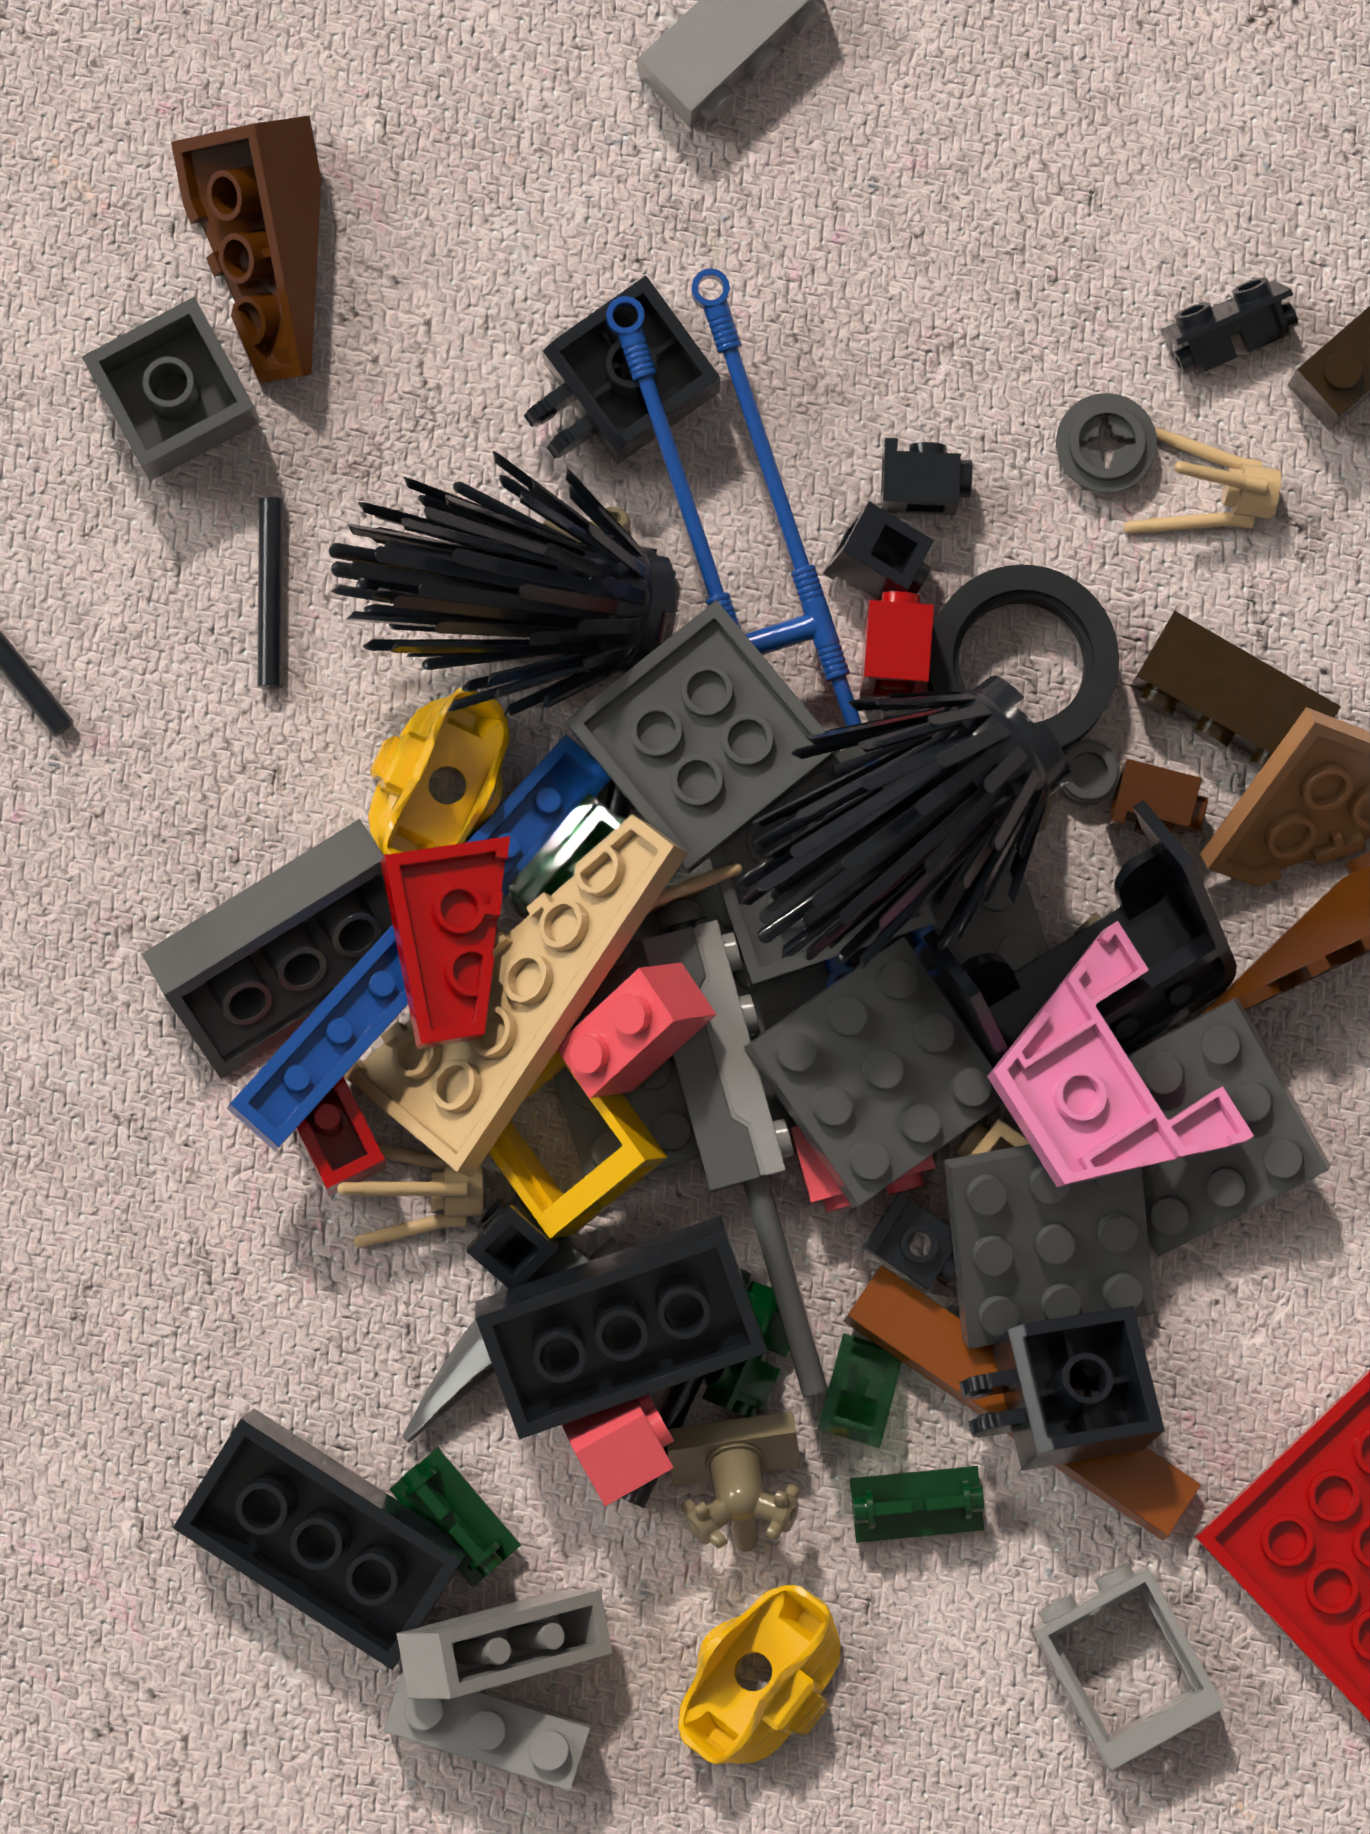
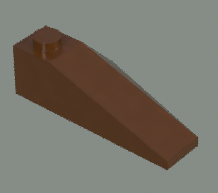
(261, 214)
(1318, 942)

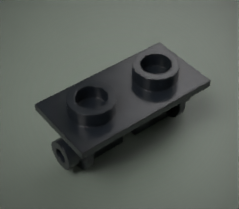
(1207, 330)

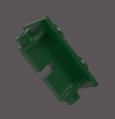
(750, 1382)
(449, 1501)
(917, 1504)

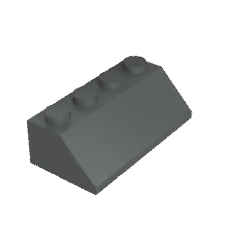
(275, 949)

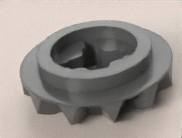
(1126, 423)

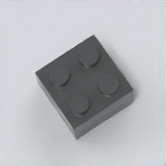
(171, 389)

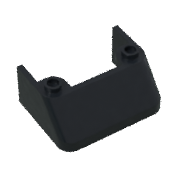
(1165, 919)

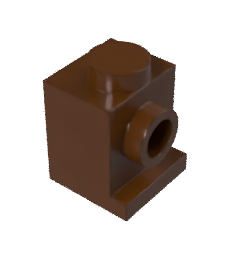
(1167, 792)

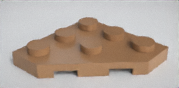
(1300, 805)

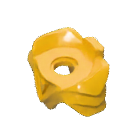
(470, 741)
(746, 1726)

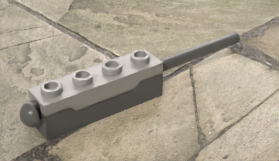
(730, 1108)

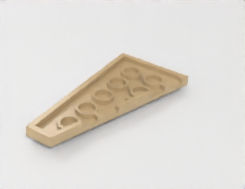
(541, 982)

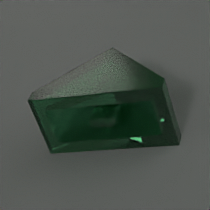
(859, 1392)

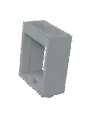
(1162, 1721)

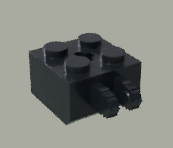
(589, 374)
(1044, 1413)

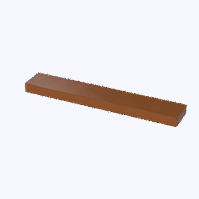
(932, 1344)

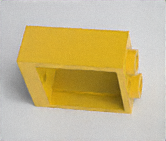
(569, 1212)

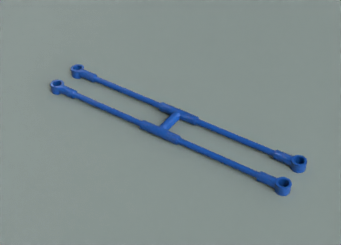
(817, 619)

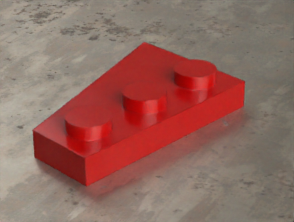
(445, 934)

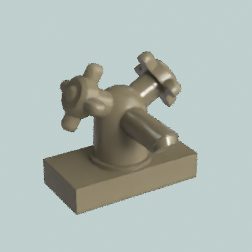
(734, 1458)

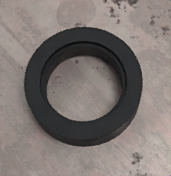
(1050, 591)

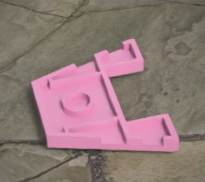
(1081, 1092)

